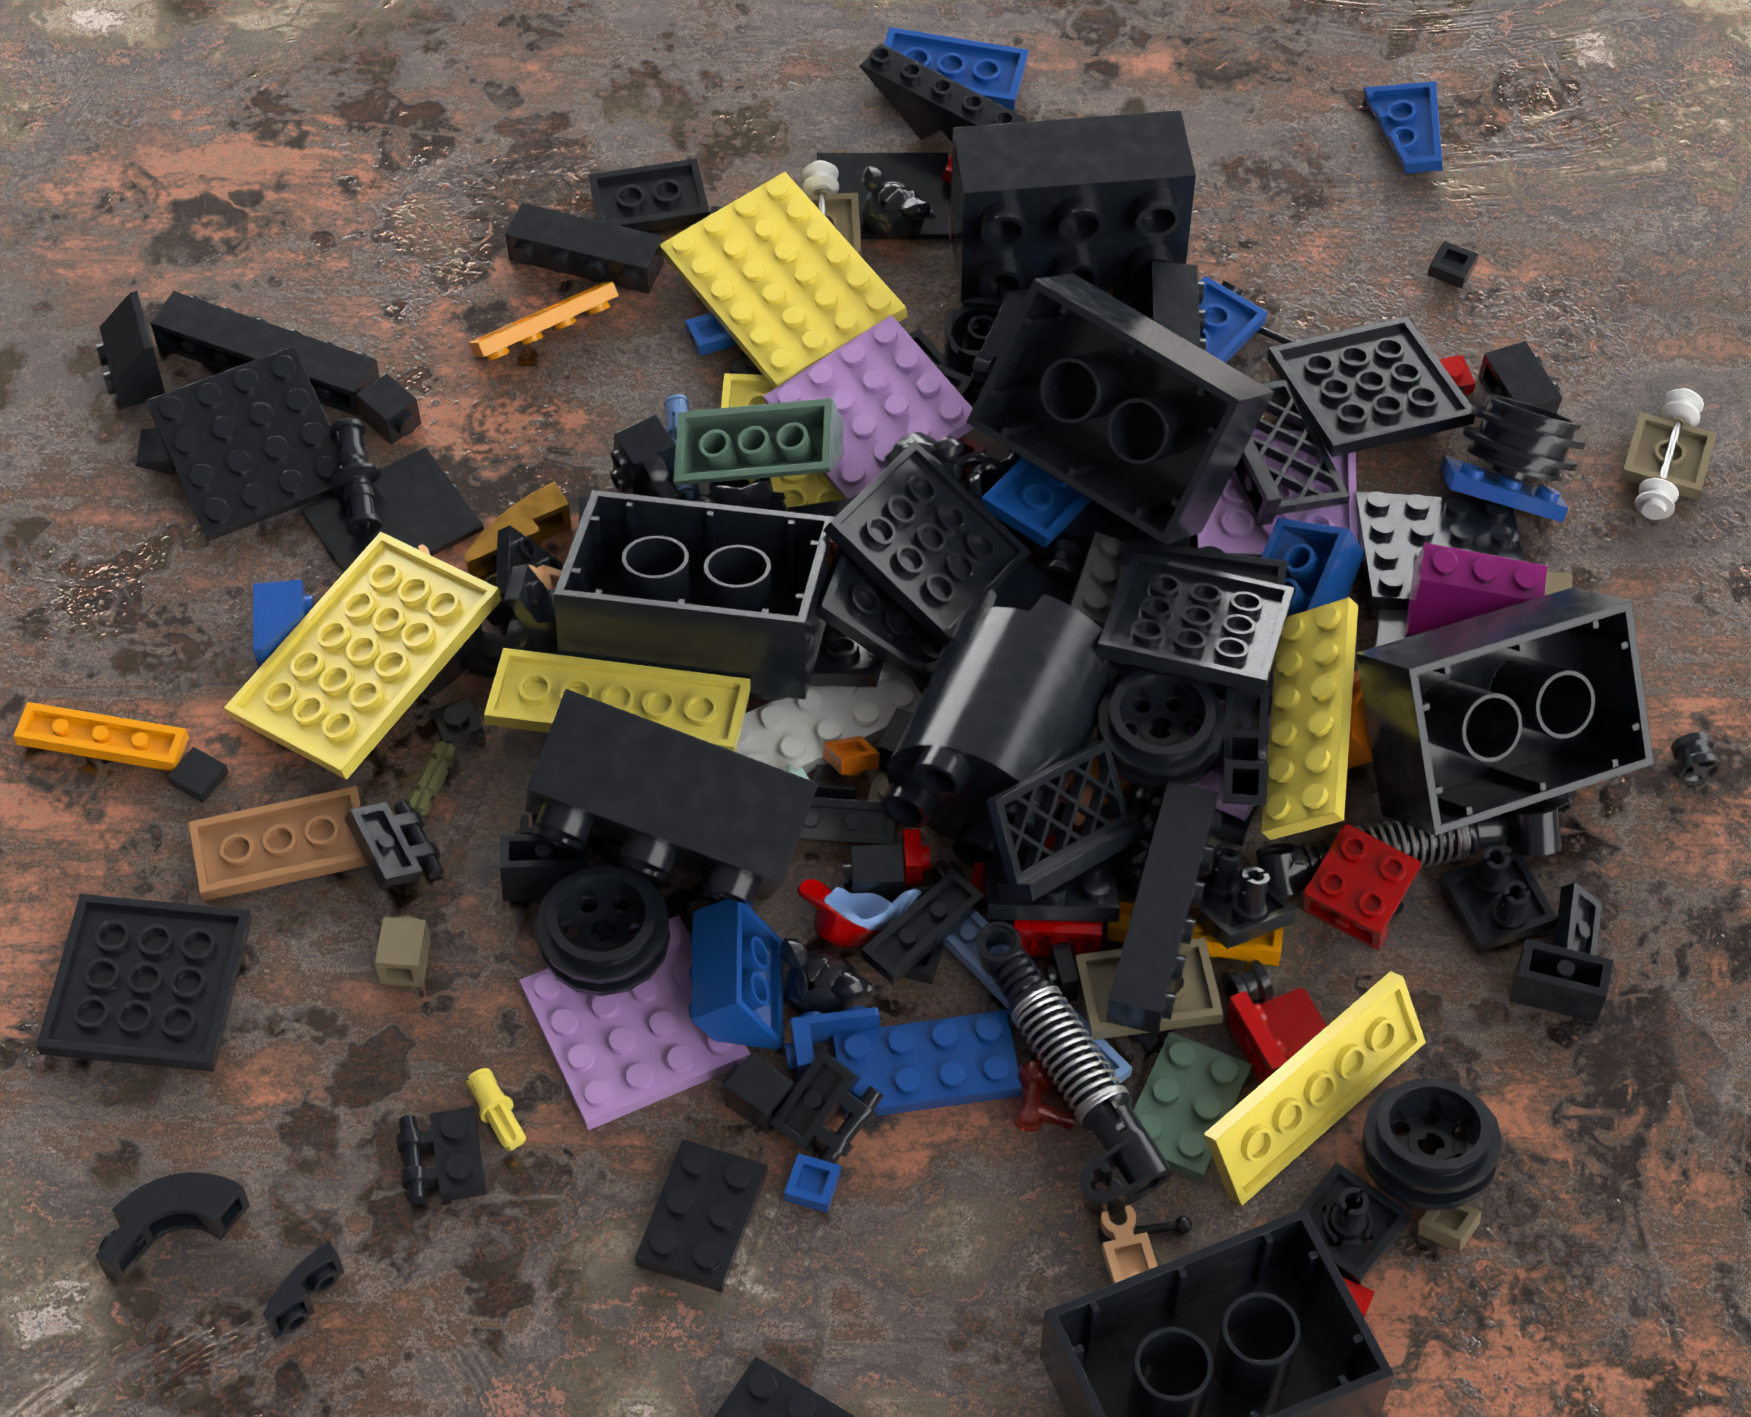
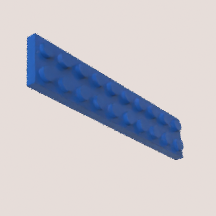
(1043, 504)

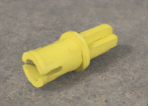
(495, 1108)

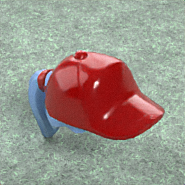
(852, 918)

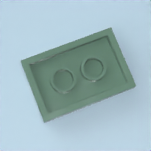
(1186, 1097)

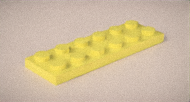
(696, 703)
(1311, 720)
(1315, 1088)

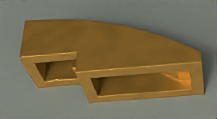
(535, 516)

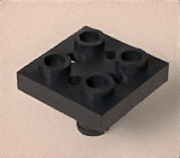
(1355, 1212)

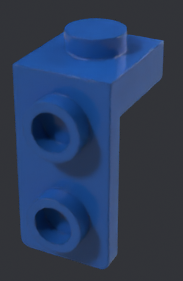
(819, 1028)

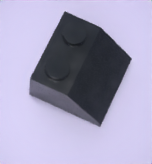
(130, 354)

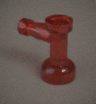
(1033, 1112)

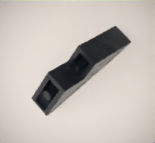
(928, 98)

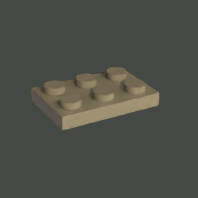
(1195, 1002)

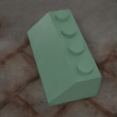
(758, 441)

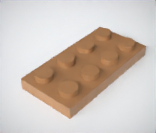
(275, 844)

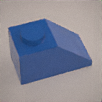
(276, 612)

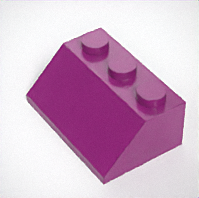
(1464, 584)

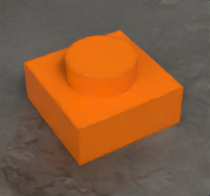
(851, 755)

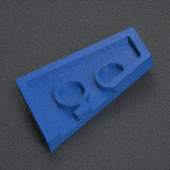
(1409, 122)
(1502, 489)

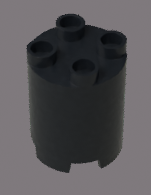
(997, 710)

